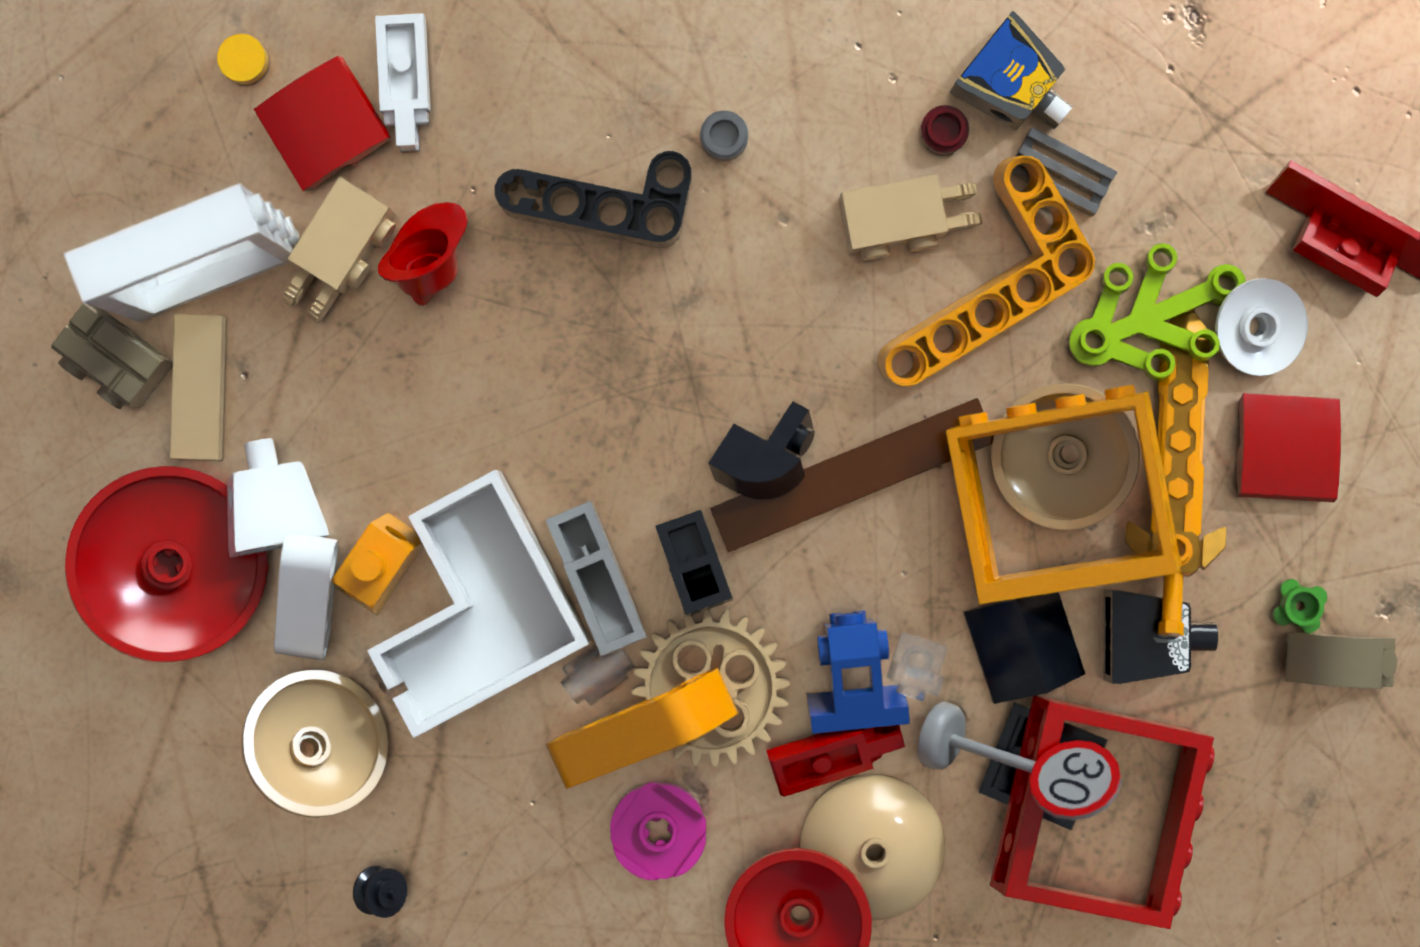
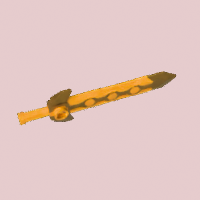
(1182, 455)

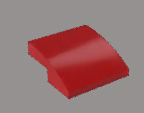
(322, 123)
(1289, 447)

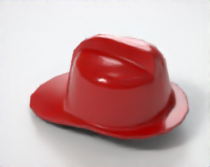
(424, 251)

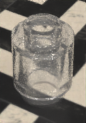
(595, 675)

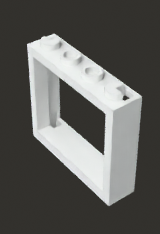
(183, 254)

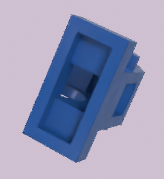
(854, 643)

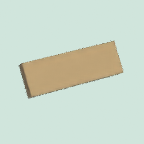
(198, 387)

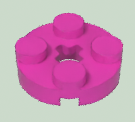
(662, 858)

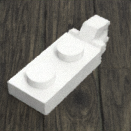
(403, 75)

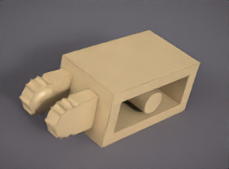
(901, 215)
(338, 245)

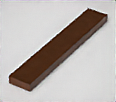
(845, 478)

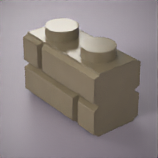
(111, 356)

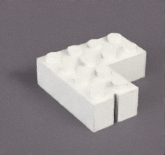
(505, 613)

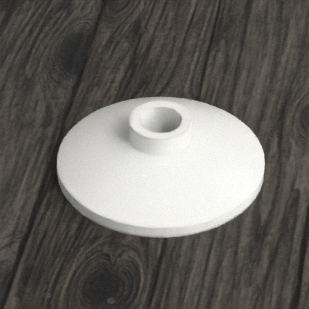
(1280, 330)

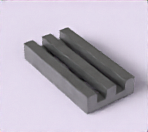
(1075, 157)

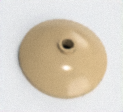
(1061, 492)
(338, 723)
(885, 813)

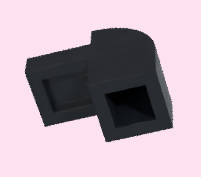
(765, 467)
(694, 563)

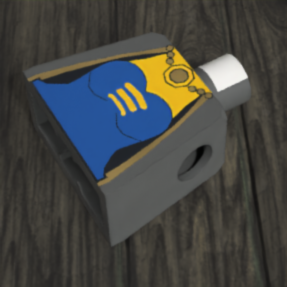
(1013, 77)

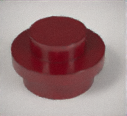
(944, 129)

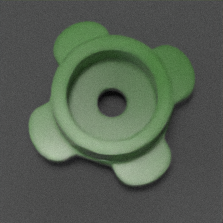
(1313, 601)

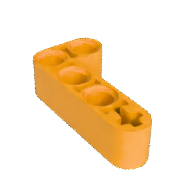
(643, 729)

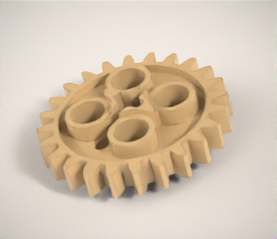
(754, 696)

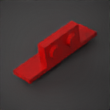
(1346, 231)

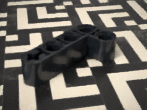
(594, 197)

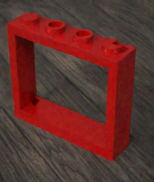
(1175, 846)

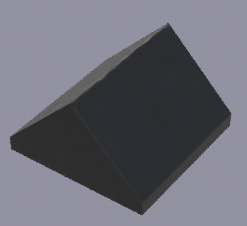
(1024, 646)

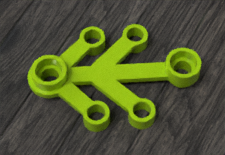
(1149, 318)

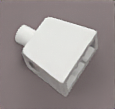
(270, 502)

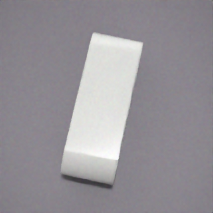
(305, 595)

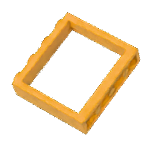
(1125, 568)

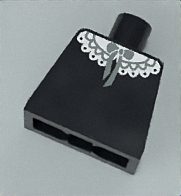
(1132, 640)

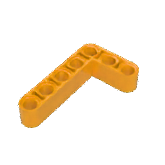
(1003, 288)

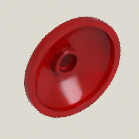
(769, 889)

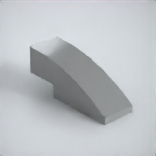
(596, 578)

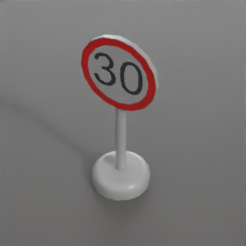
(1066, 781)

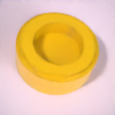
(242, 59)

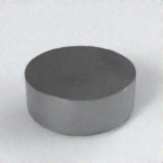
(724, 135)

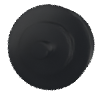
(380, 891)

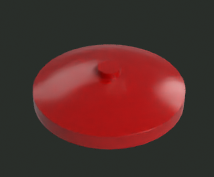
(156, 566)

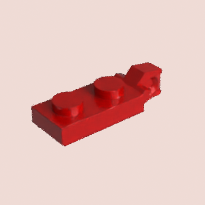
(830, 756)

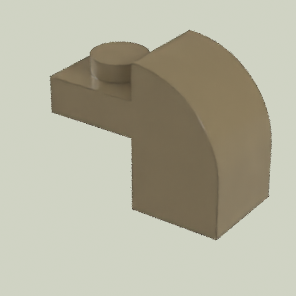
(1341, 660)

